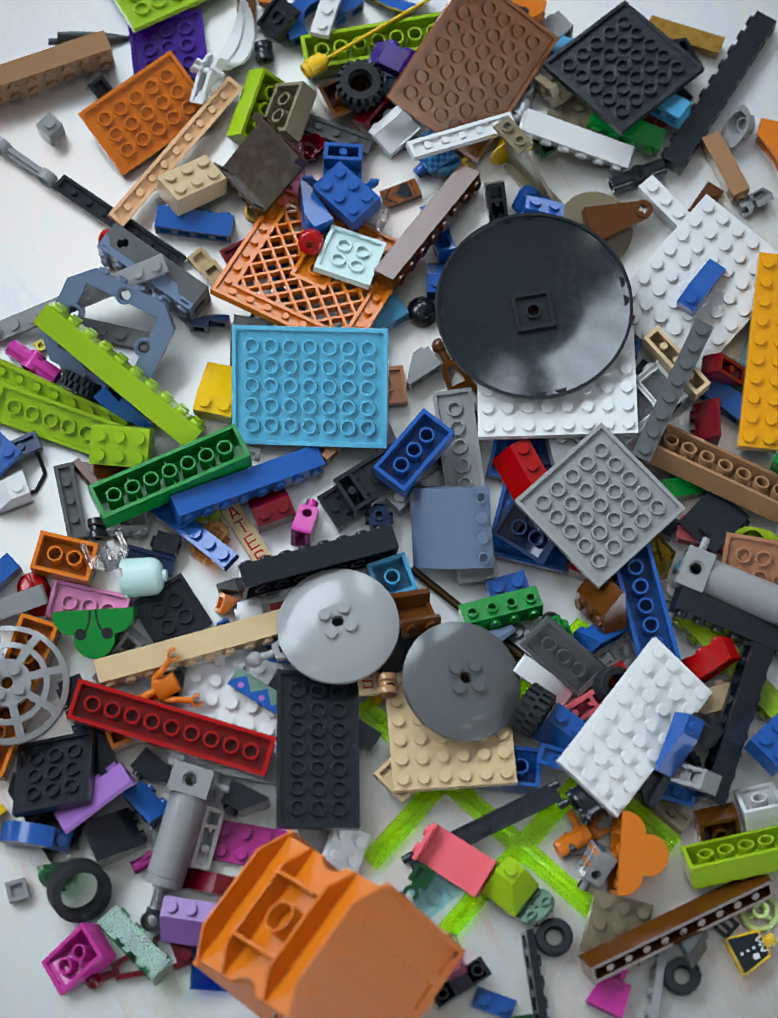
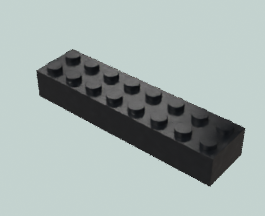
(290, 568)

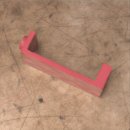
(454, 859)

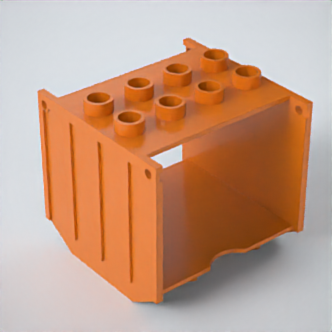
(321, 941)

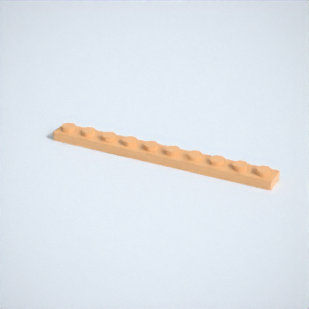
(175, 151)

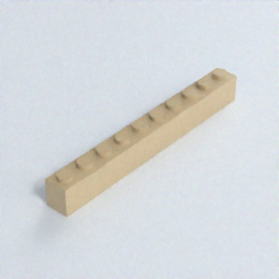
(191, 648)

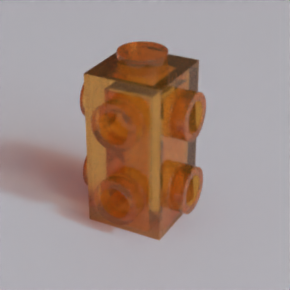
(217, 529)

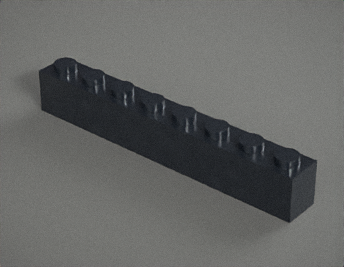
(737, 716)

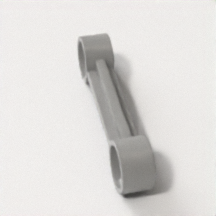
(43, 174)

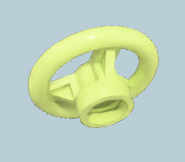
(772, 919)

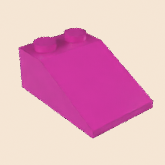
(78, 957)

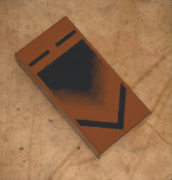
(400, 193)

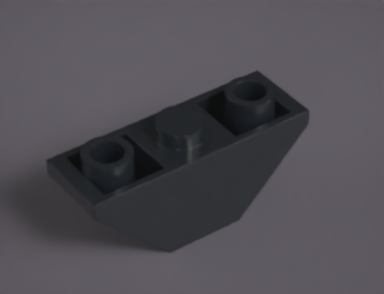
(460, 985)

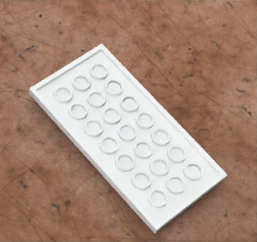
(629, 727)

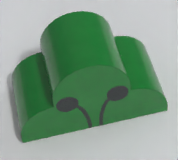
(96, 630)

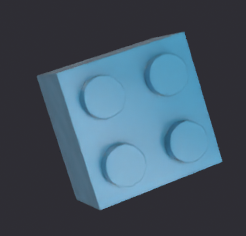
(393, 573)

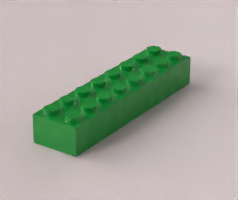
(175, 471)

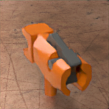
(578, 839)

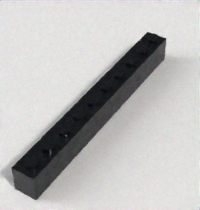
(719, 91)

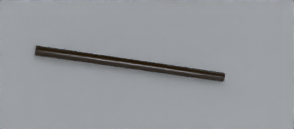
(455, 603)

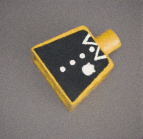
(749, 950)

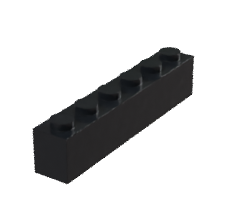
(723, 618)
(103, 755)

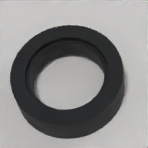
(95, 906)

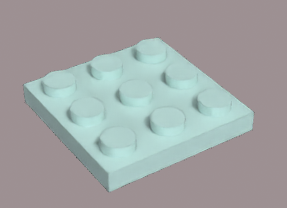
(349, 257)

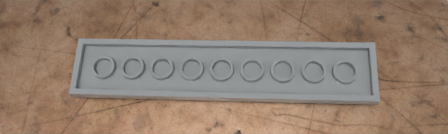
(462, 458)

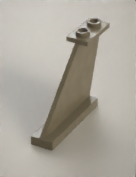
(521, 165)

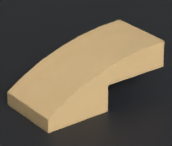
(205, 265)

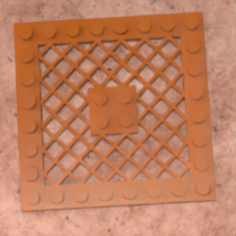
(302, 274)

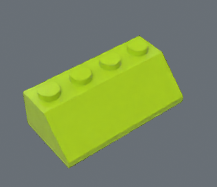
(254, 97)

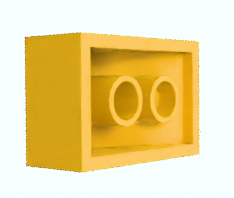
(215, 394)

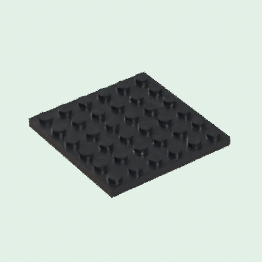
(622, 67)

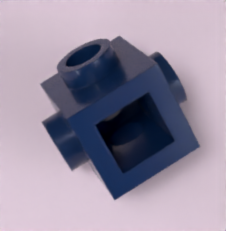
(378, 510)

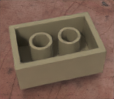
(291, 108)

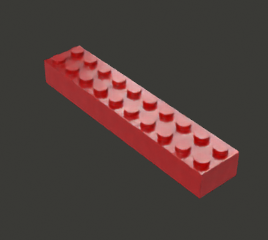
(171, 728)

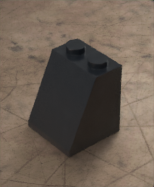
(114, 836)

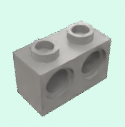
(697, 779)

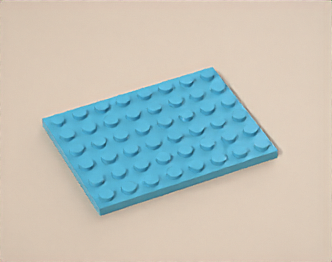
(311, 385)

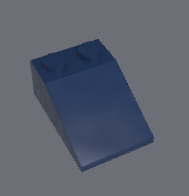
(523, 534)

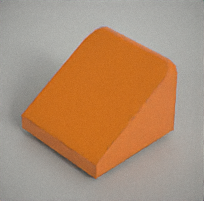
(225, 602)

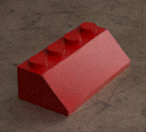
(519, 467)

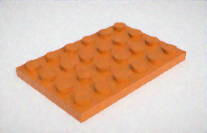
(142, 113)

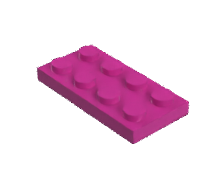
(240, 840)

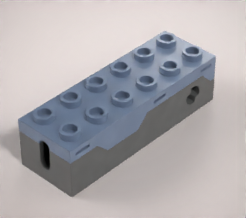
(179, 288)

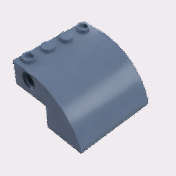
(451, 527)

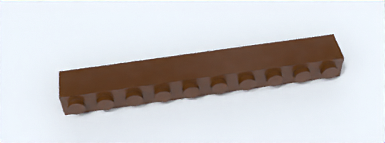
(675, 927)

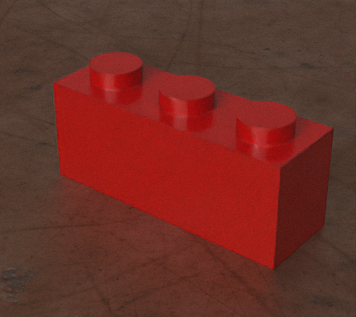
(712, 659)

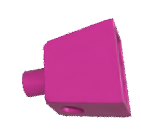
(305, 524)
(611, 995)

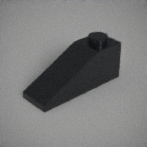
(495, 199)
(151, 768)

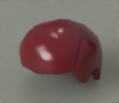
(313, 146)

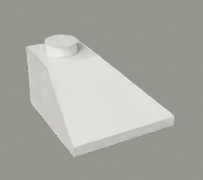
(14, 490)

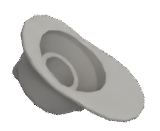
(738, 126)

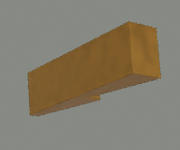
(700, 40)

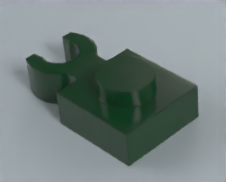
(420, 877)

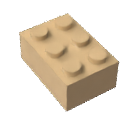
(191, 185)

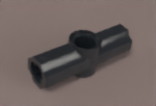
(626, 179)

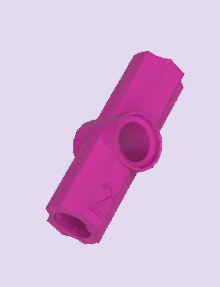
(33, 361)

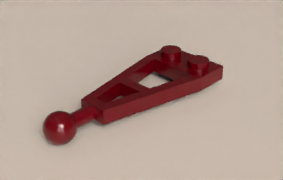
(181, 952)

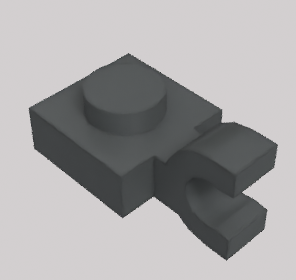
(758, 198)

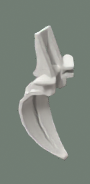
(234, 53)

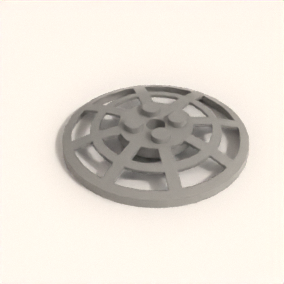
(22, 686)

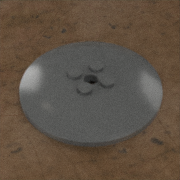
(439, 696)

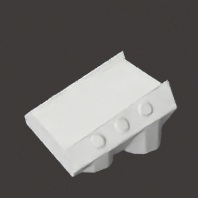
(394, 131)

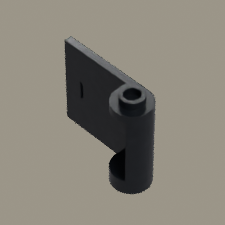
(712, 519)

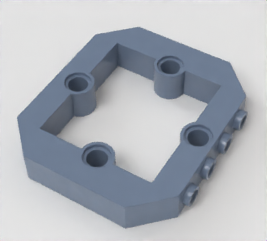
(159, 337)

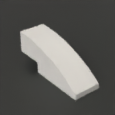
(533, 672)

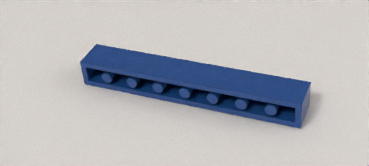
(247, 484)

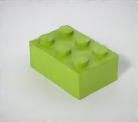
(120, 444)

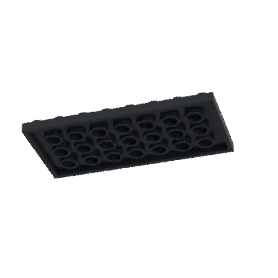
(316, 754)

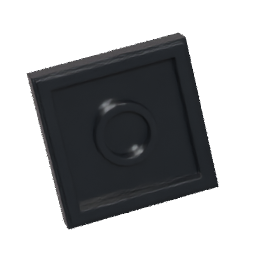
(278, 19)

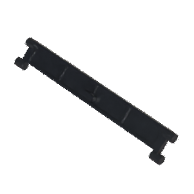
(505, 816)

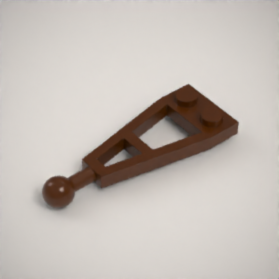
(438, 347)

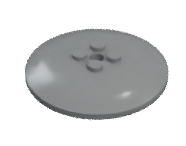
(341, 652)

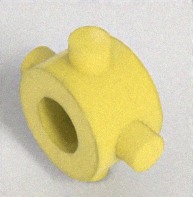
(40, 347)

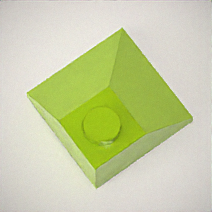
(510, 886)

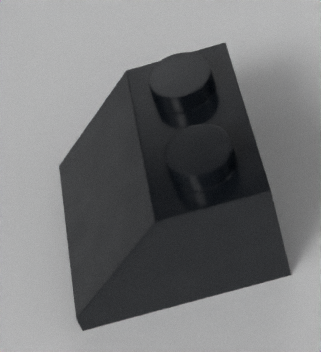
(243, 800)

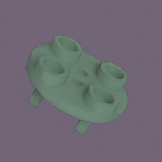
(537, 907)

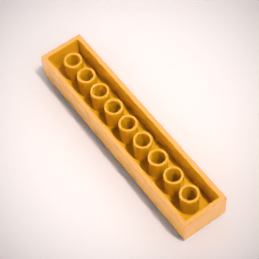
(760, 387)

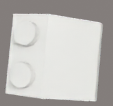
(757, 806)

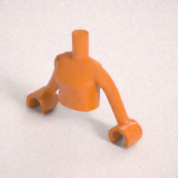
(167, 685)

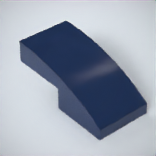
(203, 323)

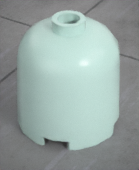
(142, 577)

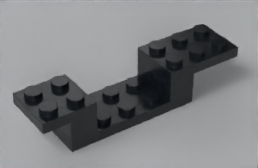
(356, 491)

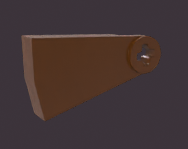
(615, 218)

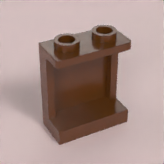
(415, 612)

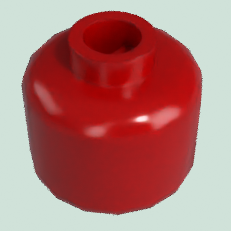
(310, 235)

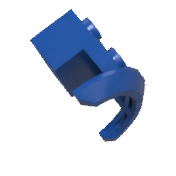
(347, 153)

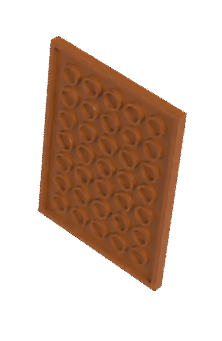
(472, 66)

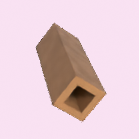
(725, 167)

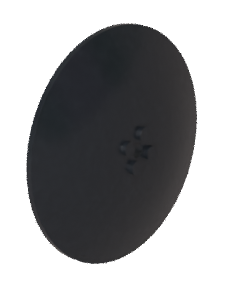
(541, 265)

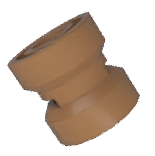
(387, 685)

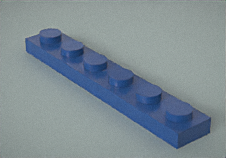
(198, 538)

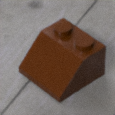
(716, 822)

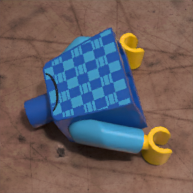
(439, 164)

